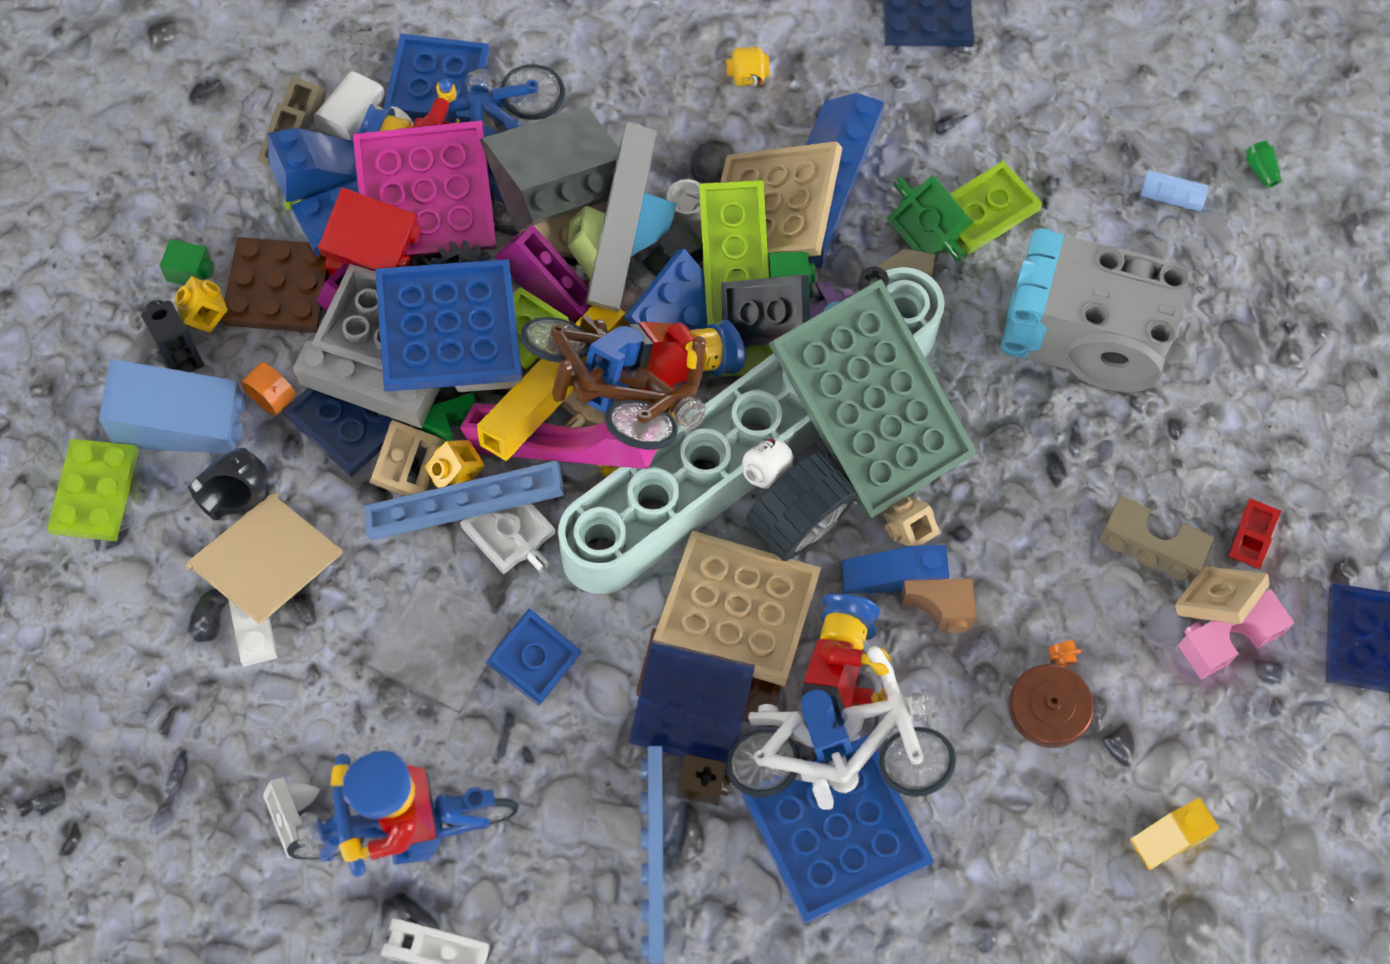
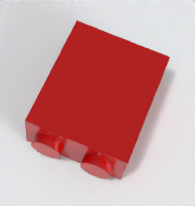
(369, 232)

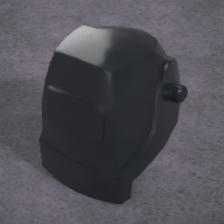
(231, 484)

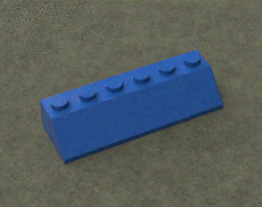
(852, 123)

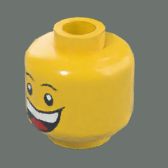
(748, 66)

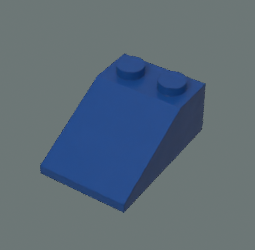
(310, 162)

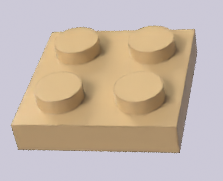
(1222, 594)

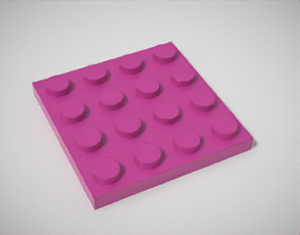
(435, 174)

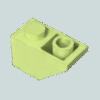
(584, 237)

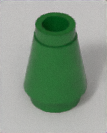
(1264, 163)

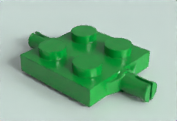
(930, 218)

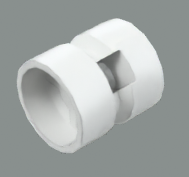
(687, 197)

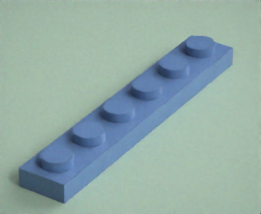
(464, 500)
(652, 872)

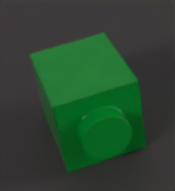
(185, 260)

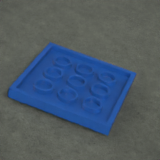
(447, 325)
(839, 851)

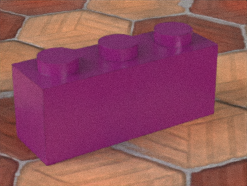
(545, 273)

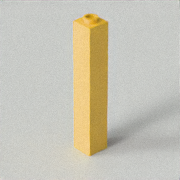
(531, 399)

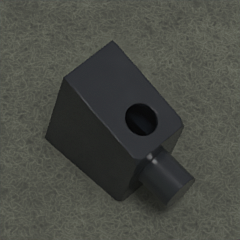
(165, 325)

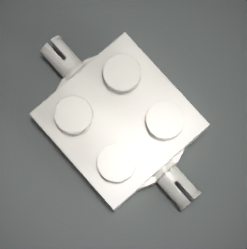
(511, 536)

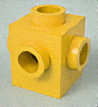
(200, 304)
(454, 463)

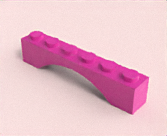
(565, 444)

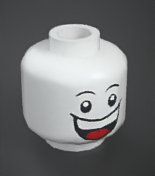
(767, 462)

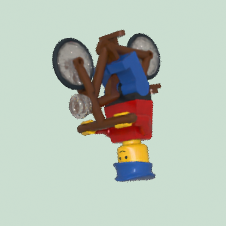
(637, 367)

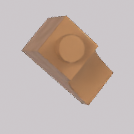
(946, 600)

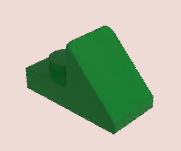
(447, 415)

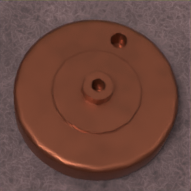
(1051, 705)

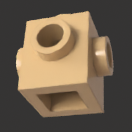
(910, 522)

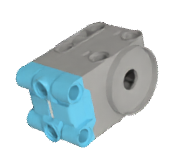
(1095, 311)

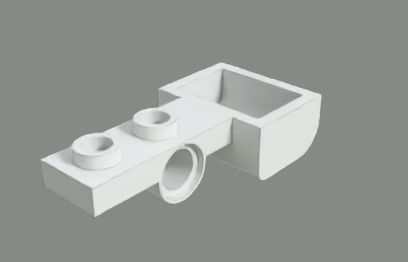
(347, 105)

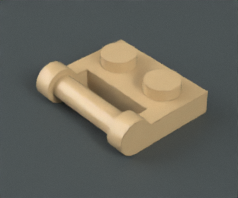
(397, 458)

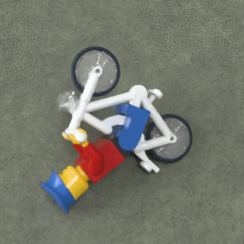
(911, 762)

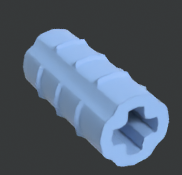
(1174, 190)

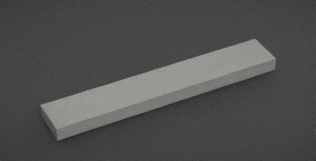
(621, 217)

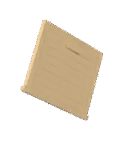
(264, 558)

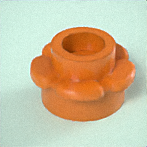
(1063, 653)

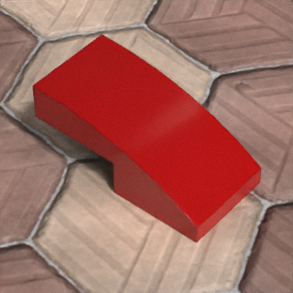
(1254, 533)

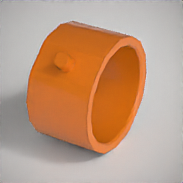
(268, 389)

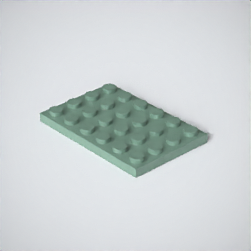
(873, 398)

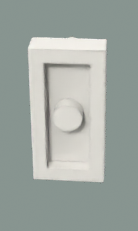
(284, 804)

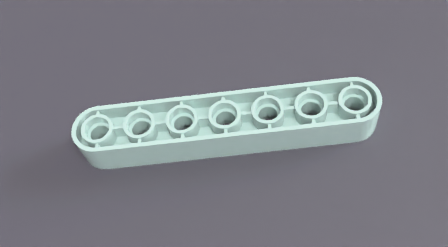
(700, 495)

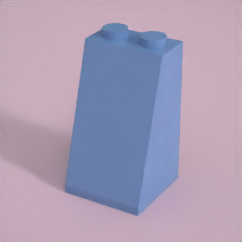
(171, 409)

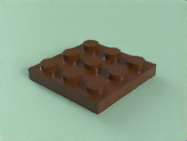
(275, 286)

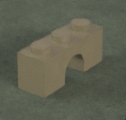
(1128, 533)

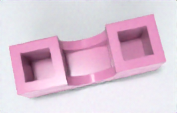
(1210, 647)

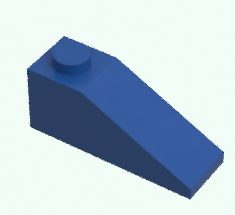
(889, 569)

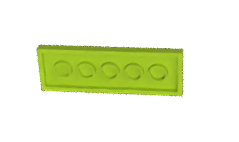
(733, 247)

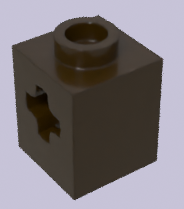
(691, 775)

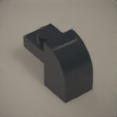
(683, 236)

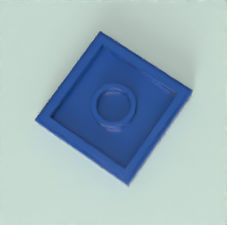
(533, 657)

